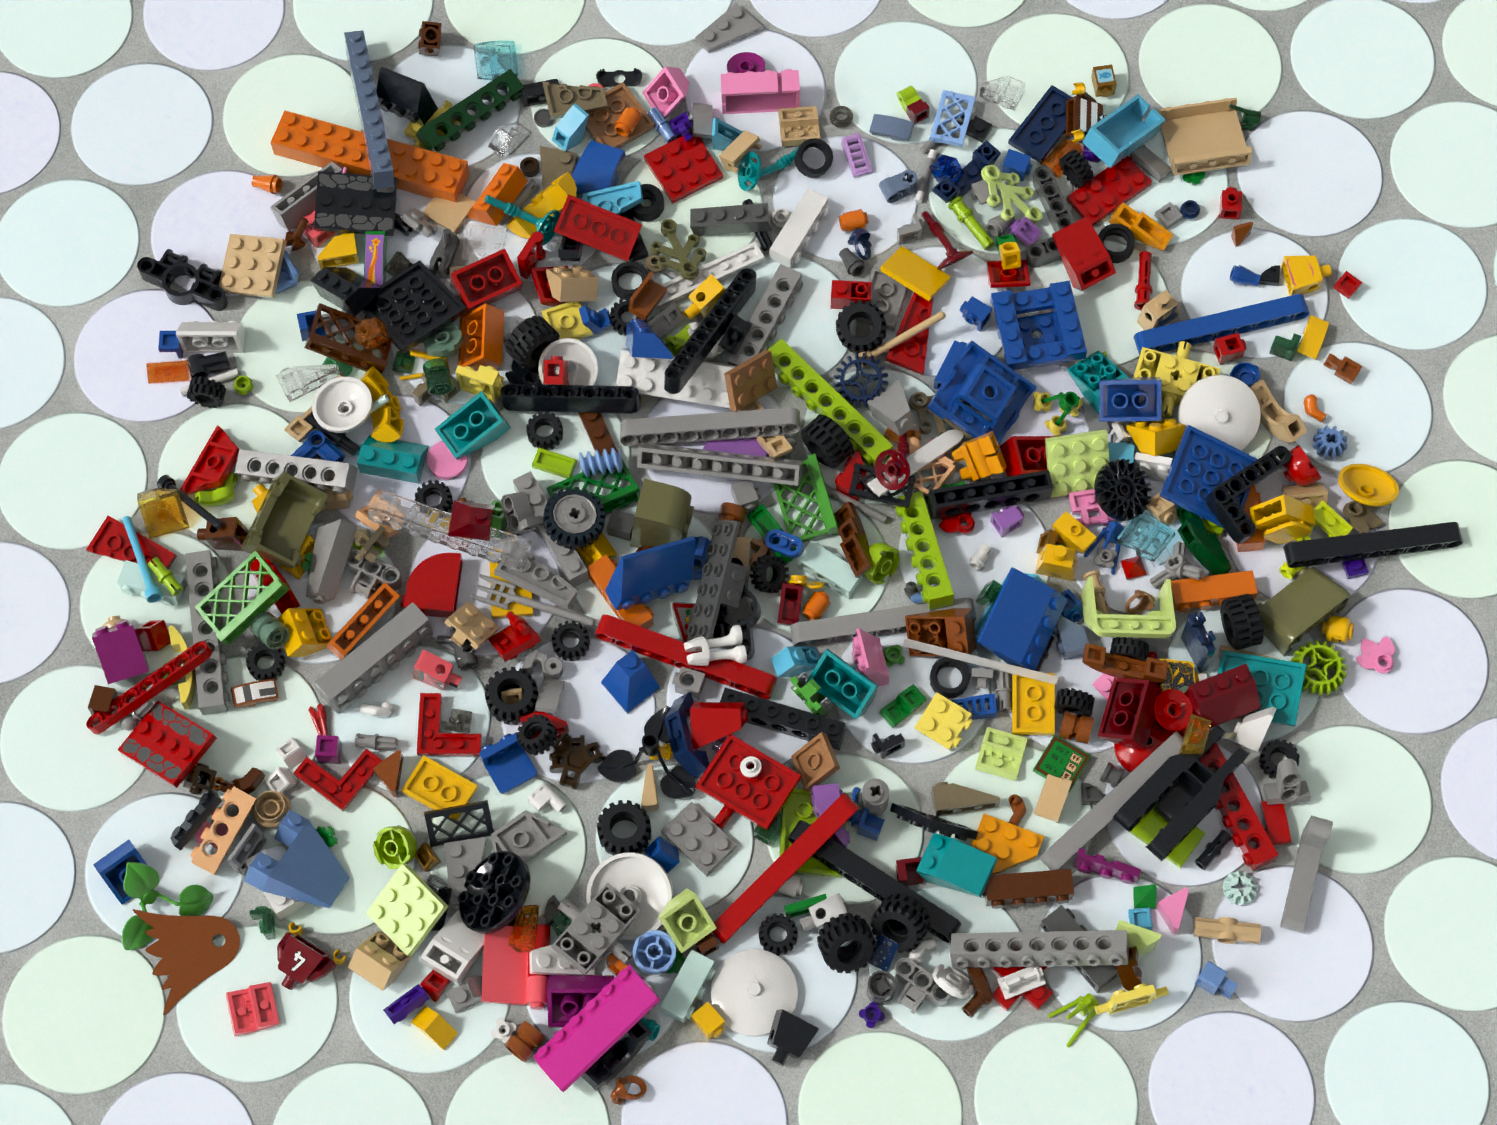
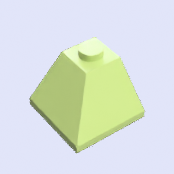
(686, 920)
(1139, 937)

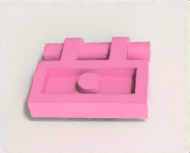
(1084, 502)

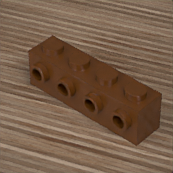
(1029, 887)

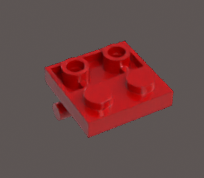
(514, 638)

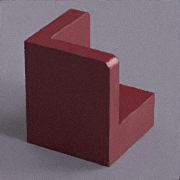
(907, 872)

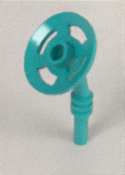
(754, 171)
(541, 223)

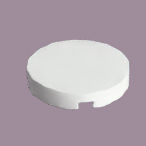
(953, 981)

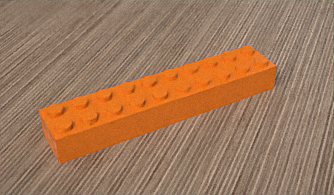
(415, 168)

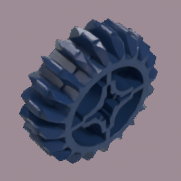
(852, 381)

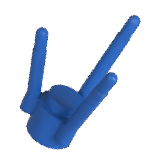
(1110, 534)

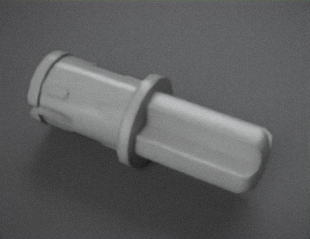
(1003, 691)
(376, 741)

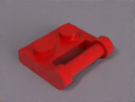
(529, 256)

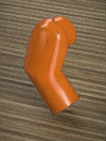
(1311, 408)

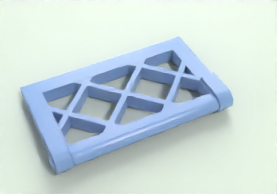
(947, 138)

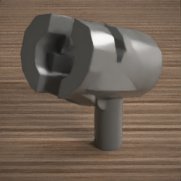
(444, 253)
(464, 657)

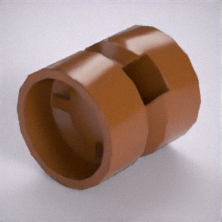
(732, 511)
(1076, 727)
(522, 1044)

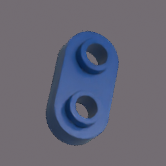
(786, 543)

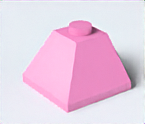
(667, 90)

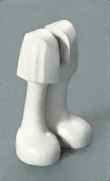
(702, 658)

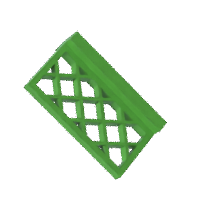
(822, 500)
(260, 604)

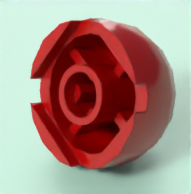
(1300, 468)

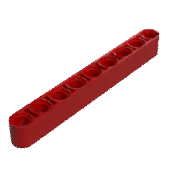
(673, 653)
(785, 867)

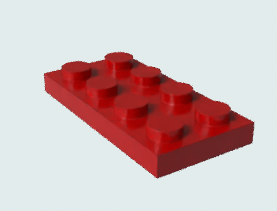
(1109, 190)
(597, 228)

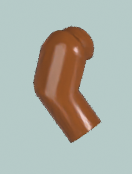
(1018, 808)

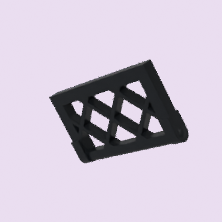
(889, 499)
(446, 812)

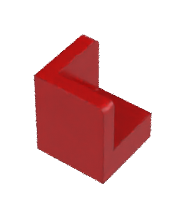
(153, 635)

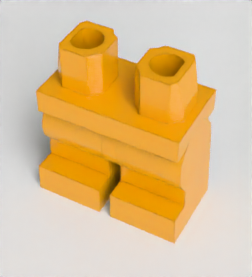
(980, 457)

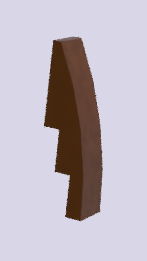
(854, 539)

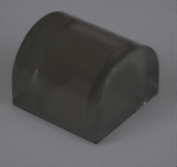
(397, 264)

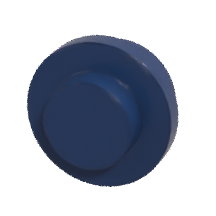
(1190, 209)

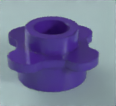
(865, 1014)

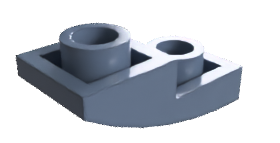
(891, 126)

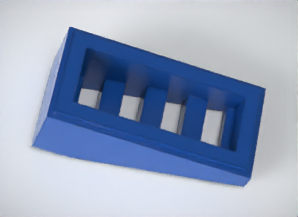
(982, 699)

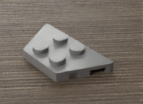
(526, 836)

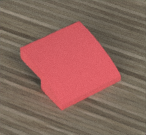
(252, 1009)

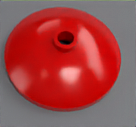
(1132, 757)

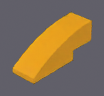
(1142, 226)

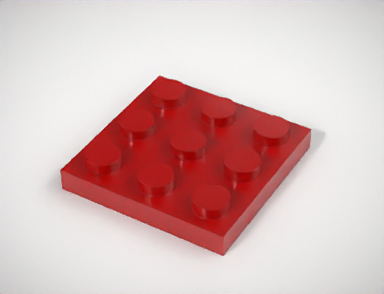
(683, 167)

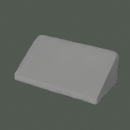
(1151, 163)

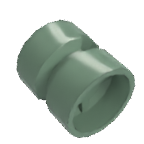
(269, 630)

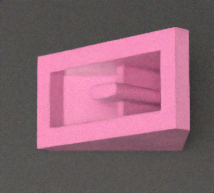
(1172, 909)

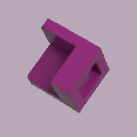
(328, 749)

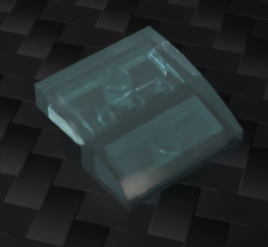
(495, 58)
(1146, 536)

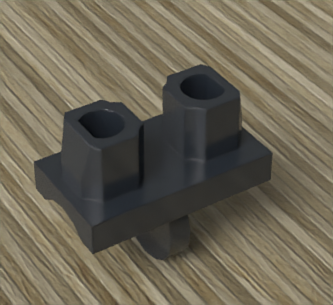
(735, 334)

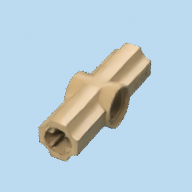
(1227, 930)

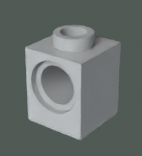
(695, 688)

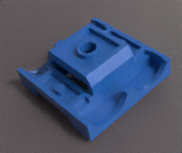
(1060, 329)
(967, 380)

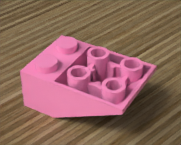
(870, 657)

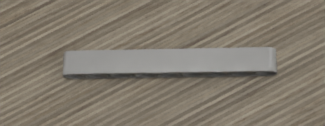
(710, 426)
(877, 623)
(1104, 810)

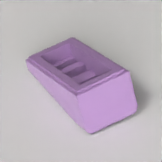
(853, 143)

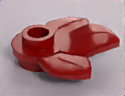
(953, 524)

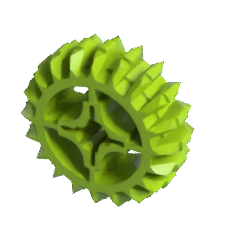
(1333, 660)

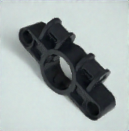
(172, 266)
(724, 626)

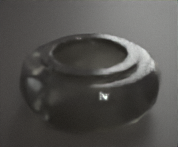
(841, 110)

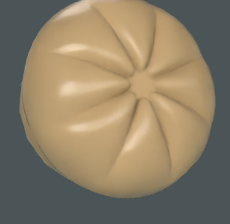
(271, 808)

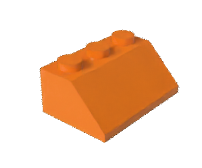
(505, 187)
(482, 337)

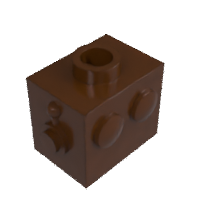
(429, 38)

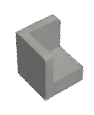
(980, 191)

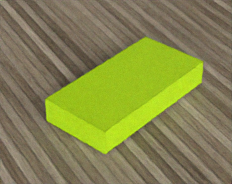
(554, 463)

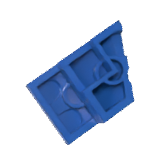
(597, 167)

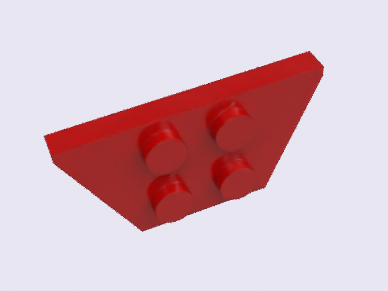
(212, 464)

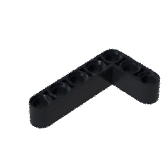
(1241, 484)

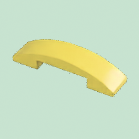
(187, 688)

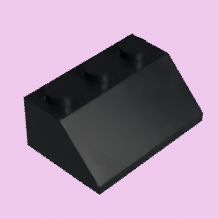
(404, 96)
(345, 289)

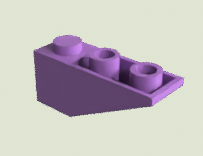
(822, 797)

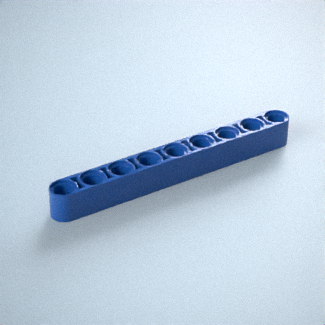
(1223, 324)

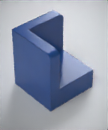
(305, 322)
(169, 343)
(870, 825)
(663, 853)

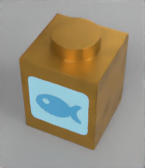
(1103, 80)

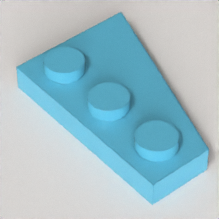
(616, 198)

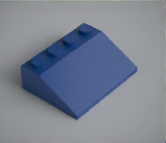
(652, 574)
(1022, 620)

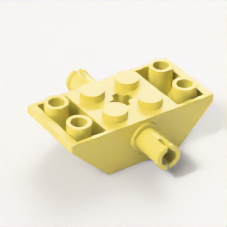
(1175, 372)

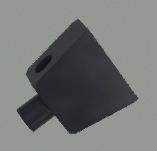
(789, 1036)

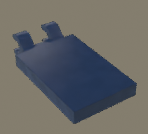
(1198, 641)

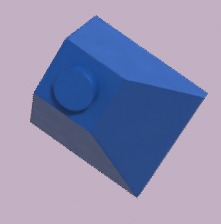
(630, 682)

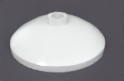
(578, 355)
(338, 396)

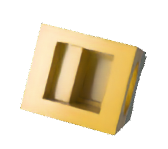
(1008, 251)

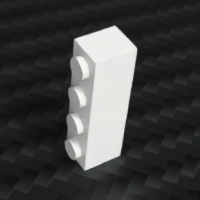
(799, 228)

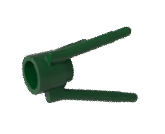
(1250, 117)

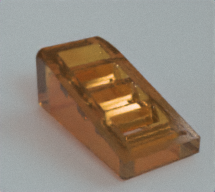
(522, 935)

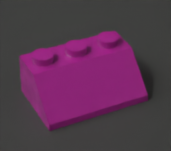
(570, 994)

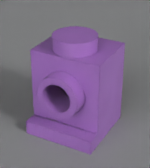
(1007, 520)

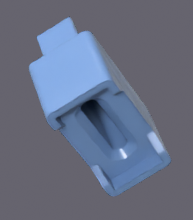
(1213, 979)

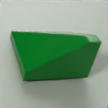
(1144, 896)

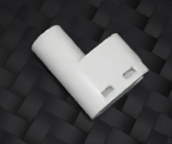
(544, 796)

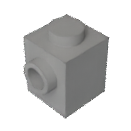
(746, 495)

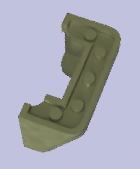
(284, 520)
(1301, 608)

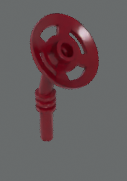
(938, 231)
(895, 467)

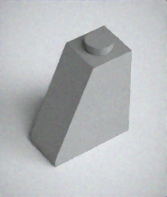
(893, 409)

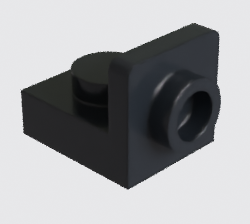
(889, 746)

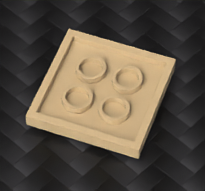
(252, 265)

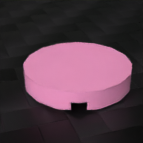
(443, 463)

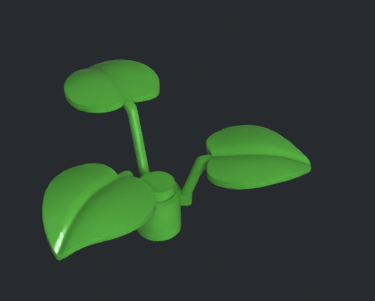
(140, 884)

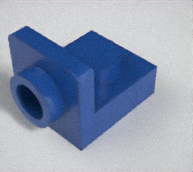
(595, 320)
(1073, 608)

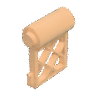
(915, 444)

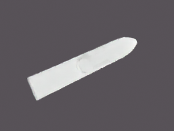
(923, 457)

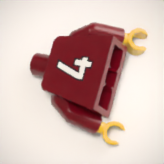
(302, 959)

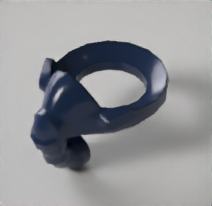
(861, 236)

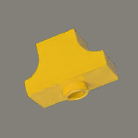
(1073, 533)

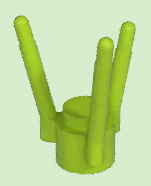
(1084, 1006)

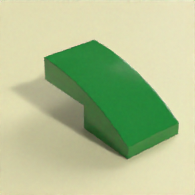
(903, 706)

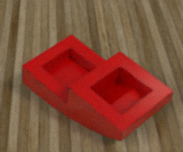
(1276, 823)

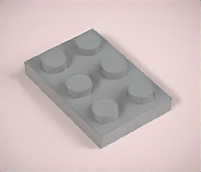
(698, 838)

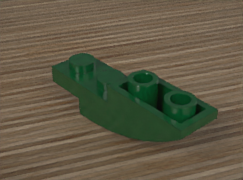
(1202, 545)

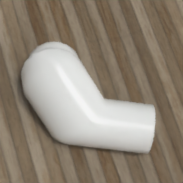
(373, 710)

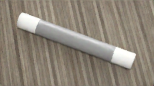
(925, 176)

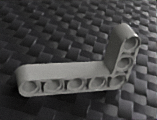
(1304, 873)

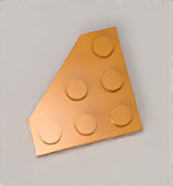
(1006, 843)

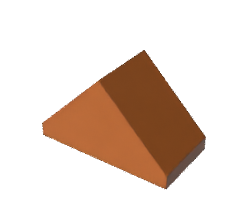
(390, 772)

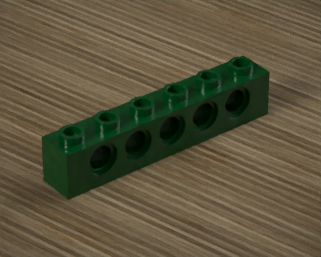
(507, 82)

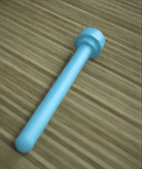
(151, 592)

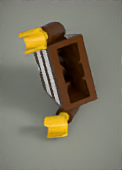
(1081, 113)

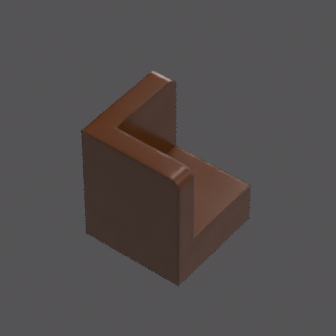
(101, 699)

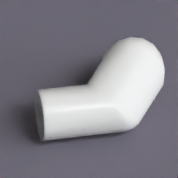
(916, 955)

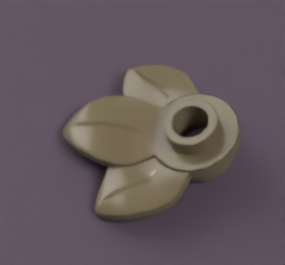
(1361, 516)

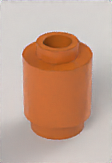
(627, 121)
(853, 220)
(816, 605)

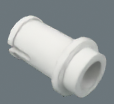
(977, 561)

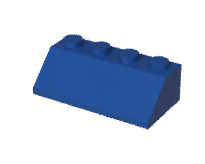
(644, 342)

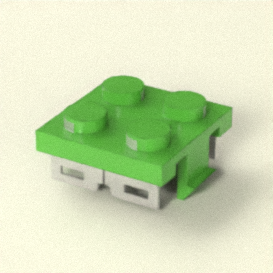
(810, 692)

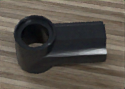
(204, 365)

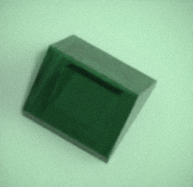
(404, 362)

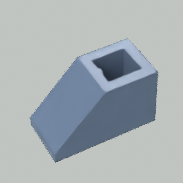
(1070, 638)

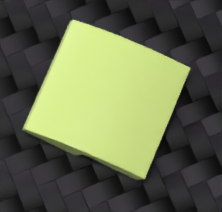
(1001, 753)

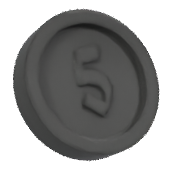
(542, 118)

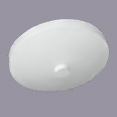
(1221, 409)
(641, 882)
(751, 990)

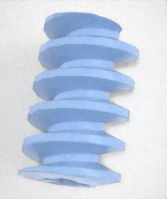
(601, 462)

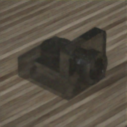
(458, 722)

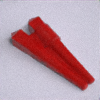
(319, 719)

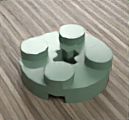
(437, 347)

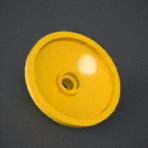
(1368, 485)

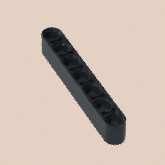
(570, 398)

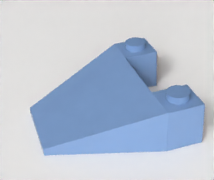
(306, 869)

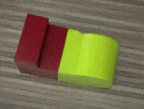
(913, 104)

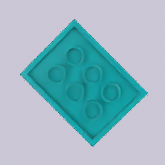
(1277, 683)

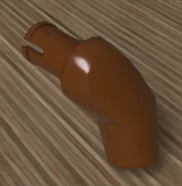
(246, 784)
(982, 991)

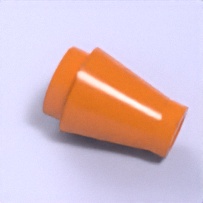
(268, 183)

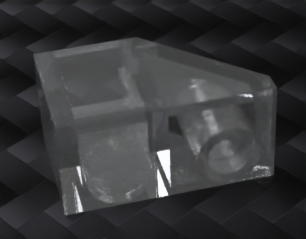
(1003, 91)

